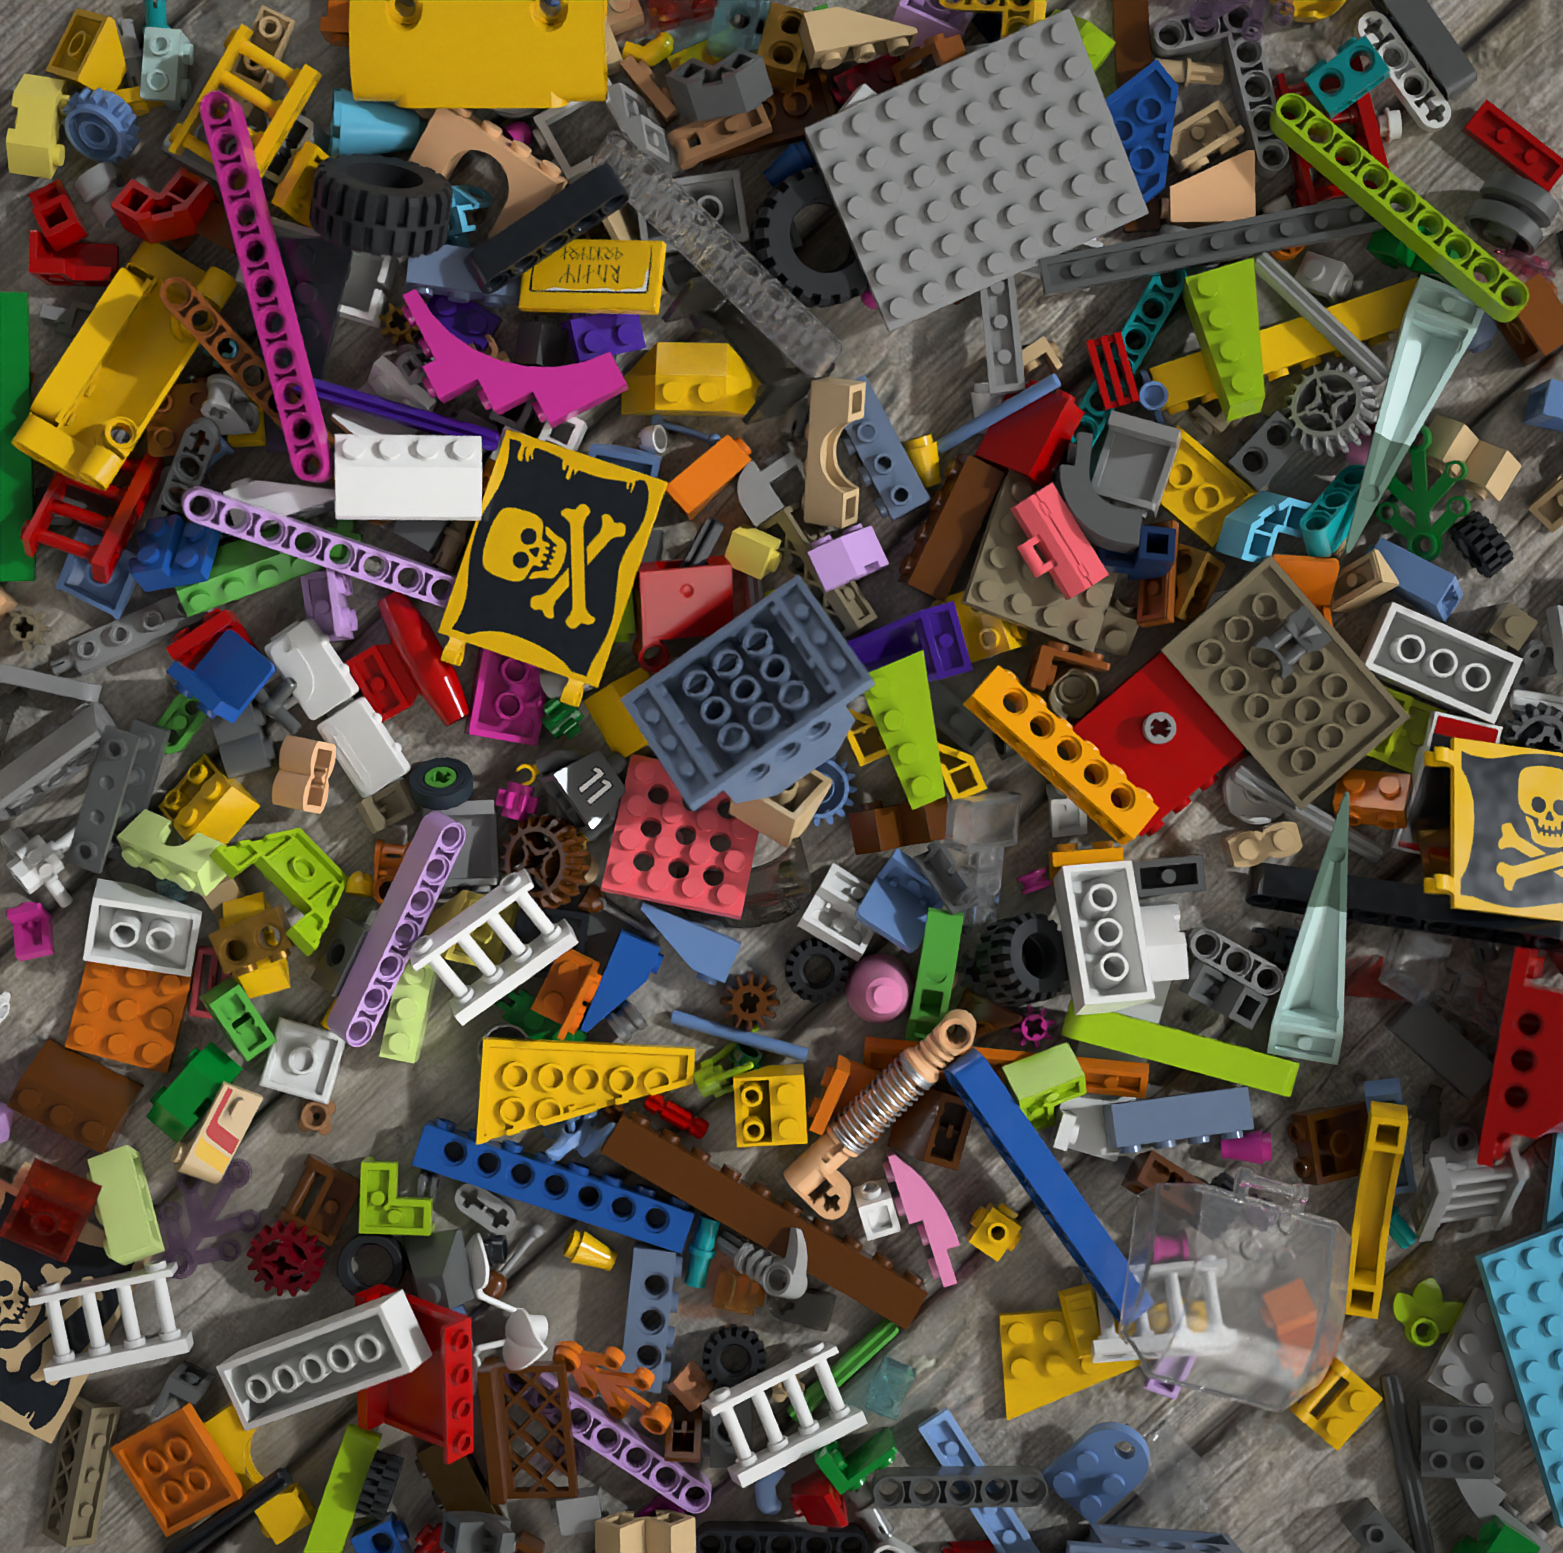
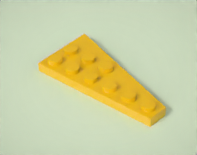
(556, 1080)

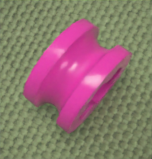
(1033, 880)

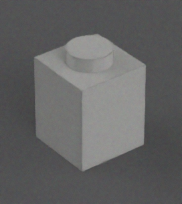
(578, 1513)

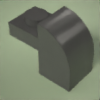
(1224, 994)
(476, 1533)

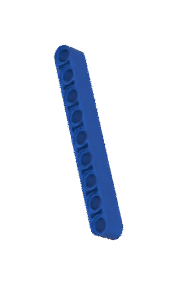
(1040, 1176)

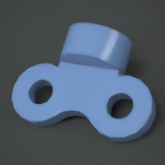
(1152, 396)

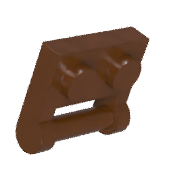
(331, 1204)

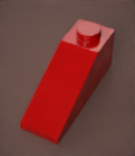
(819, 1501)

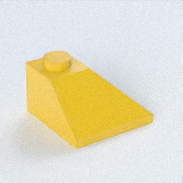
(89, 53)

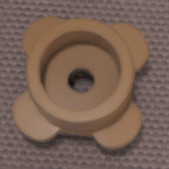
(307, 1120)

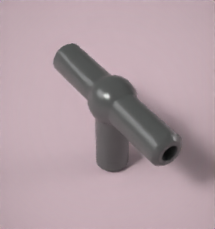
(273, 704)

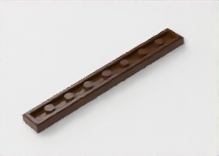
(1131, 56)

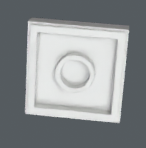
(303, 1061)

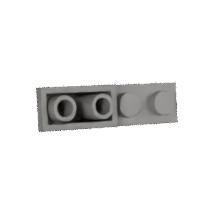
(1487, 1499)

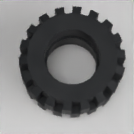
(1003, 964)

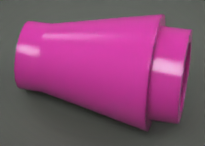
(1252, 1147)

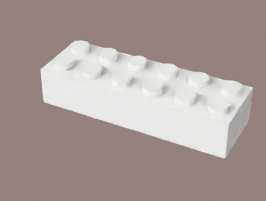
(324, 1360)

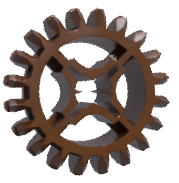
(555, 867)

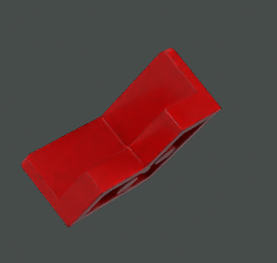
(74, 265)

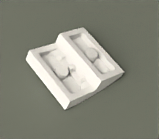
(833, 910)

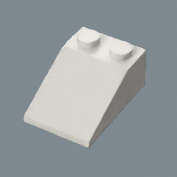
(281, 498)
(141, 929)

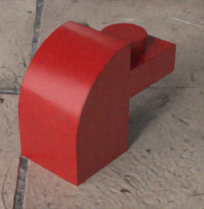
(57, 215)

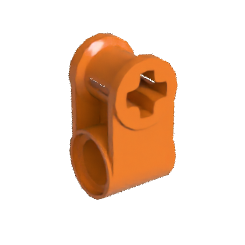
(386, 867)

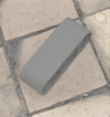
(1250, 965)

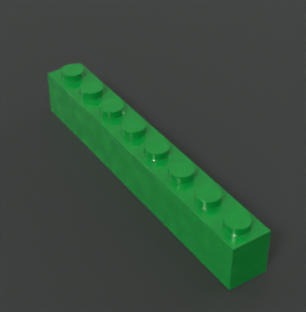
(15, 466)

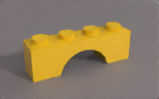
(283, 1513)

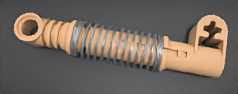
(849, 1134)

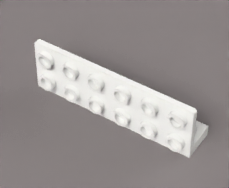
(1081, 1119)

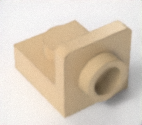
(1039, 349)

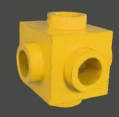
(995, 1242)

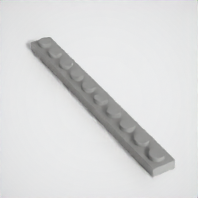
(1001, 330)

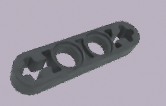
(179, 476)

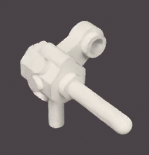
(38, 862)

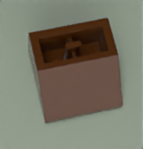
(933, 1128)

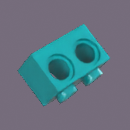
(1353, 83)

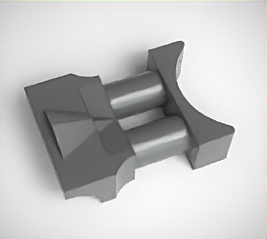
(1306, 632)

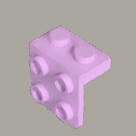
(328, 603)

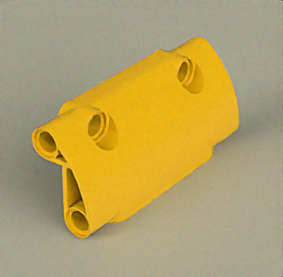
(478, 53)
(118, 367)

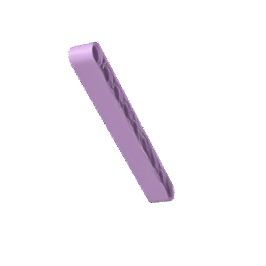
(322, 543)

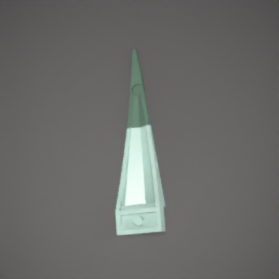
(1427, 350)
(1311, 1001)

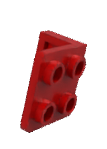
(193, 645)

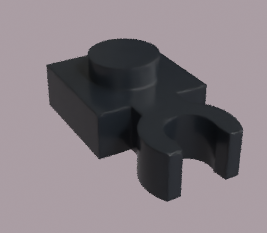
(1281, 944)

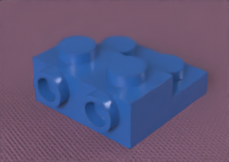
(173, 553)

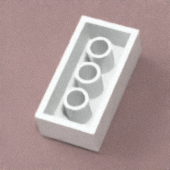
(1439, 663)

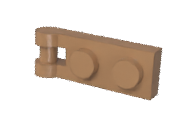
(717, 135)

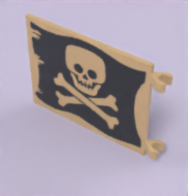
(25, 1329)

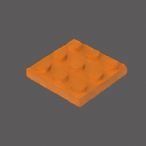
(129, 1015)
(178, 1469)

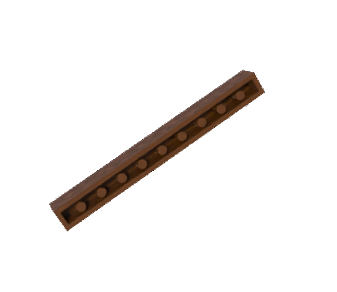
(763, 1218)

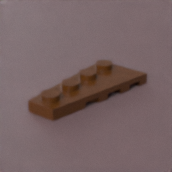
(788, 115)

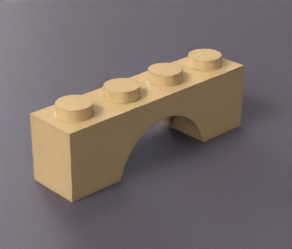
(828, 494)

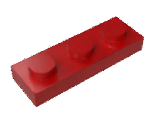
(1514, 146)

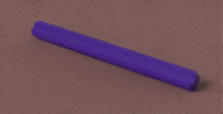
(400, 413)

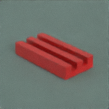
(1105, 341)

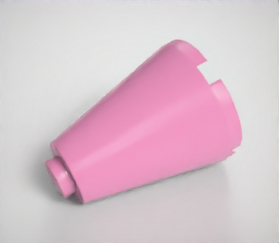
(880, 988)

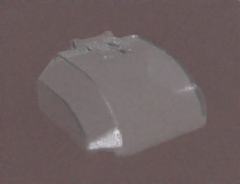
(1235, 1290)

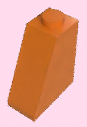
(708, 476)

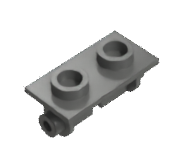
(950, 885)

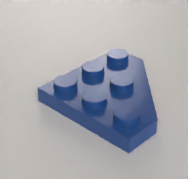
(1145, 121)

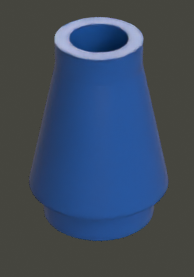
(790, 162)

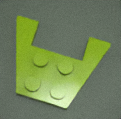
(298, 871)

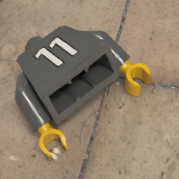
(582, 787)

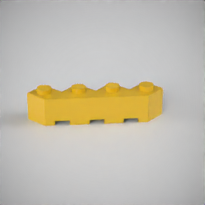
(958, 768)

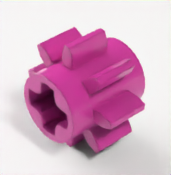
(517, 801)
(1033, 1035)

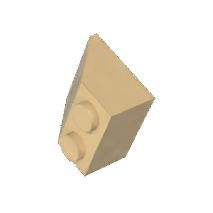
(788, 812)

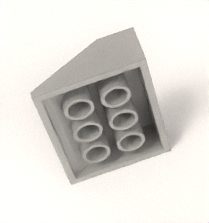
(53, 760)

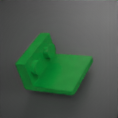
(851, 1471)

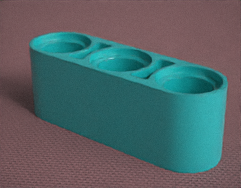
(1330, 516)

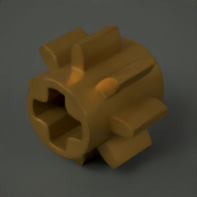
(391, 324)

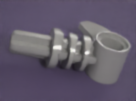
(767, 1268)

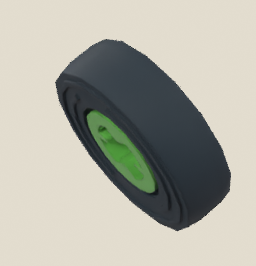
(441, 783)

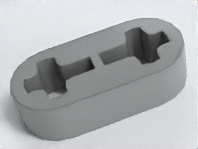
(480, 1213)

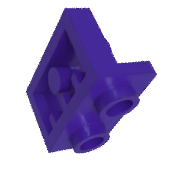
(465, 320)

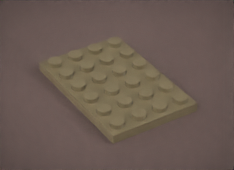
(1295, 727)

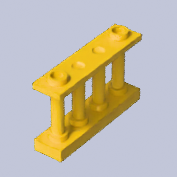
(281, 113)

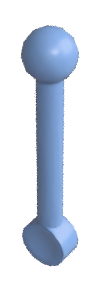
(712, 439)

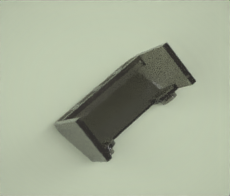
(716, 315)

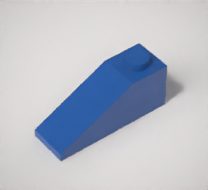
(623, 974)

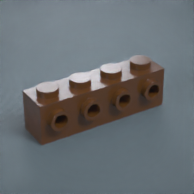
(950, 527)

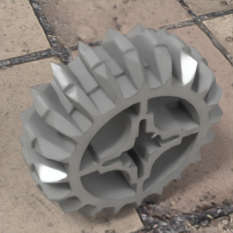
(1358, 402)

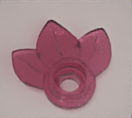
(1531, 264)

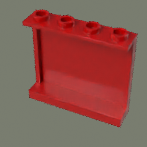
(1168, 769)
(438, 1394)

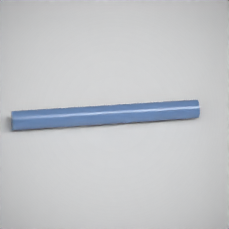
(998, 413)
(739, 1035)

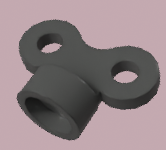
(1534, 664)

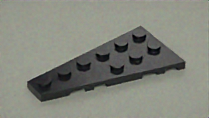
(316, 282)

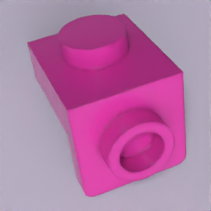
(31, 931)

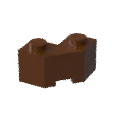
(897, 825)

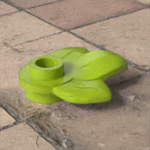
(1425, 1307)

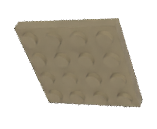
(1009, 591)

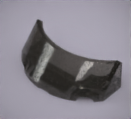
(772, 890)

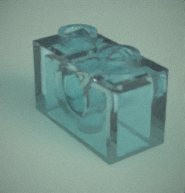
(725, 38)

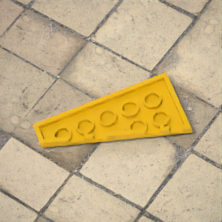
(1041, 1361)

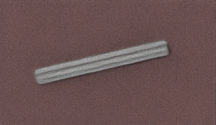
(1321, 318)
(1309, 815)

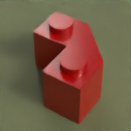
(165, 214)

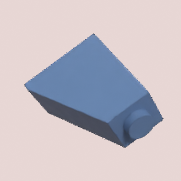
(1421, 582)

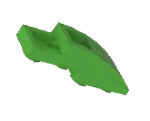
(934, 972)

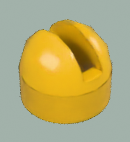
(360, 885)

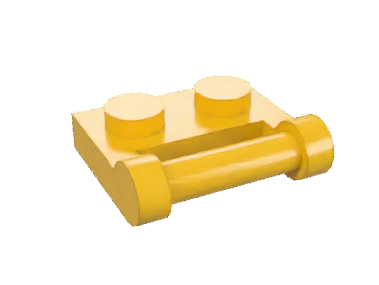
(1343, 1411)

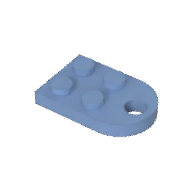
(1095, 1472)

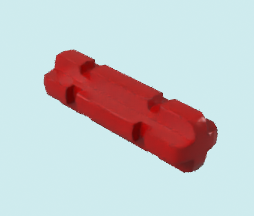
(676, 1115)

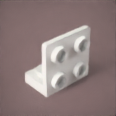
(388, 383)

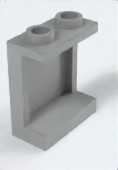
(1135, 463)
(478, 858)

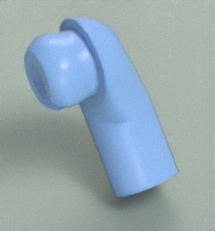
(766, 1495)

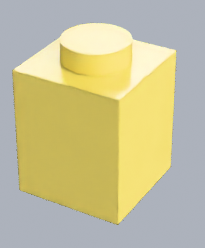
(753, 551)

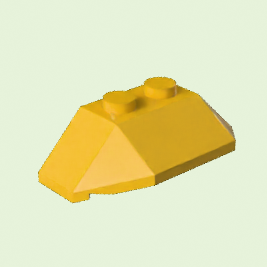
(689, 382)

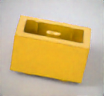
(208, 803)
(770, 1106)

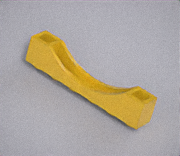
(1373, 1206)

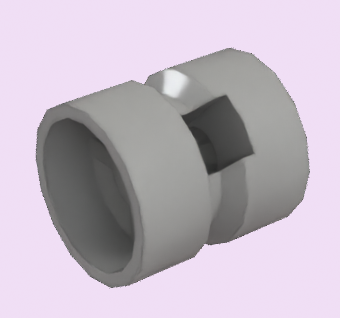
(100, 188)

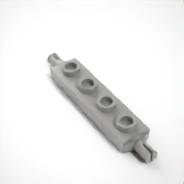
(127, 636)

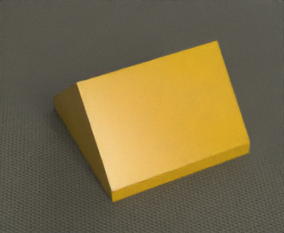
(613, 717)

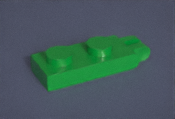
(533, 1023)

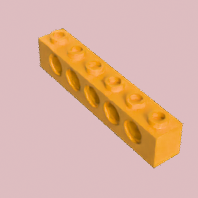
(1041, 753)

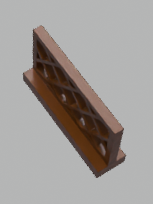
(498, 1439)

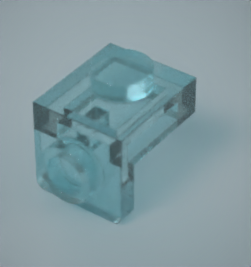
(889, 1387)

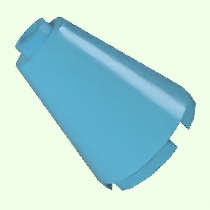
(371, 126)

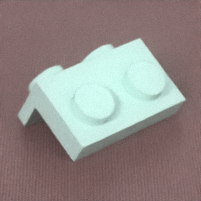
(166, 67)

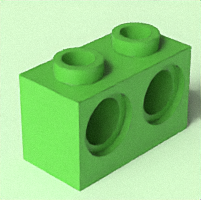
(238, 1019)

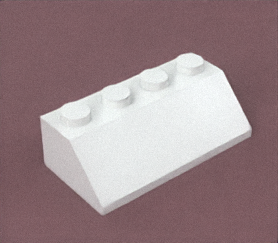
(408, 477)
(1103, 937)

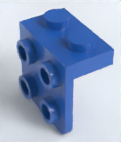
(225, 677)

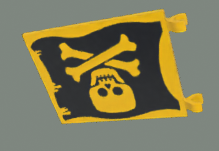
(551, 560)
(1503, 829)

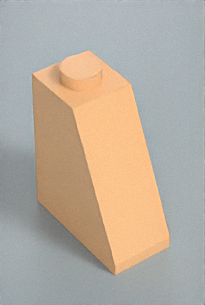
(1213, 195)

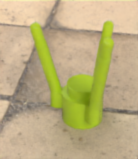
(713, 1078)

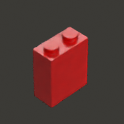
(1032, 437)

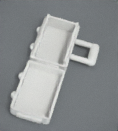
(327, 688)

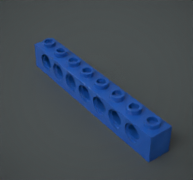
(433, 1156)

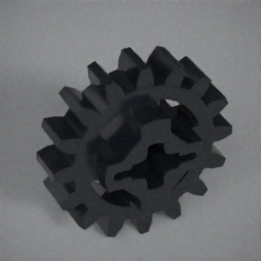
(1534, 728)

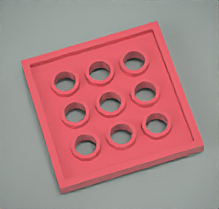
(657, 884)

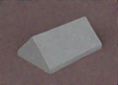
(719, 195)

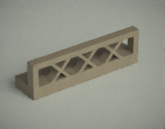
(845, 601)
(85, 1474)

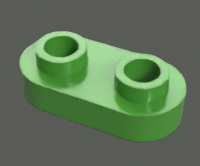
(182, 721)

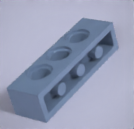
(648, 1261)

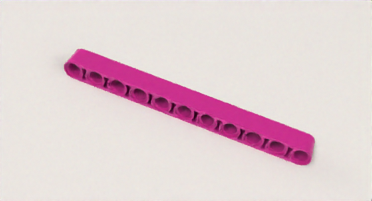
(255, 275)

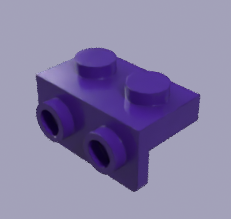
(603, 333)

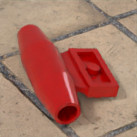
(408, 667)

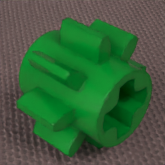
(562, 719)

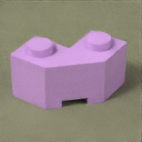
(847, 557)

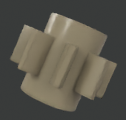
(24, 619)

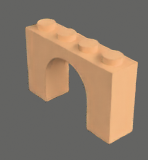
(457, 131)

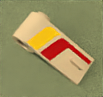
(218, 1136)

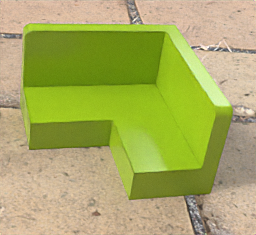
(1044, 1082)
(381, 1208)

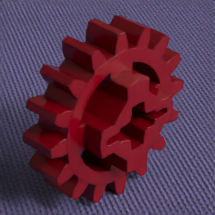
(290, 1256)

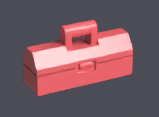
(1060, 541)

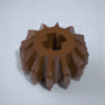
(738, 998)

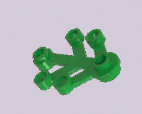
(1423, 500)

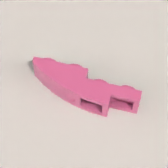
(920, 1203)

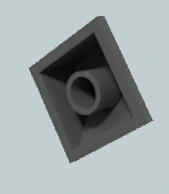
(439, 1267)

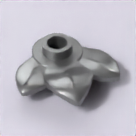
(1456, 1156)

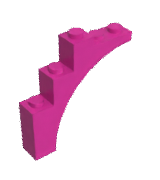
(458, 368)

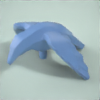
(576, 1134)

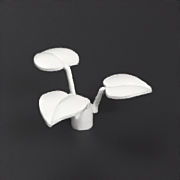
(523, 1331)

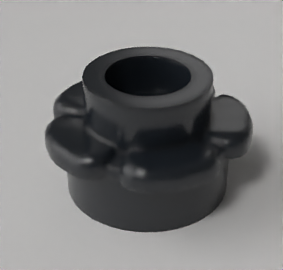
(496, 1249)

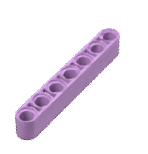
(396, 928)
(617, 1449)

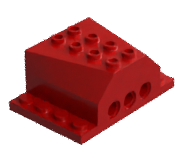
(1528, 1062)

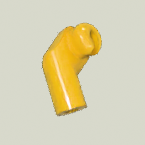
(652, 52)

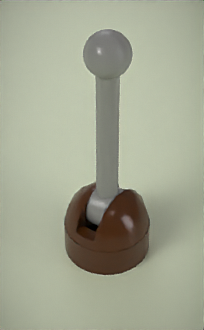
(595, 900)
(497, 1282)

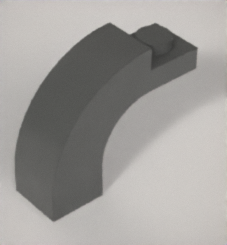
(1101, 522)

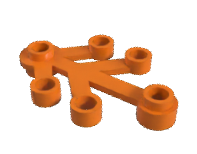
(613, 1384)

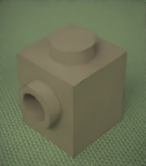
(1507, 627)

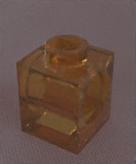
(737, 1292)

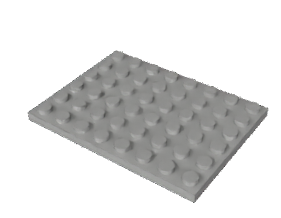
(977, 170)

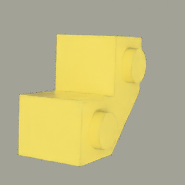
(35, 141)

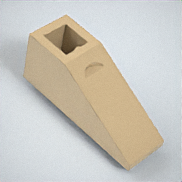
(271, 34)
(846, 35)

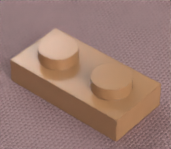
(641, 78)

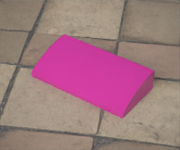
(505, 699)

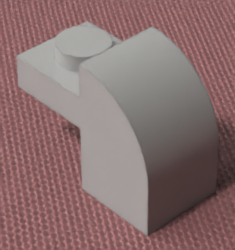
(755, 490)

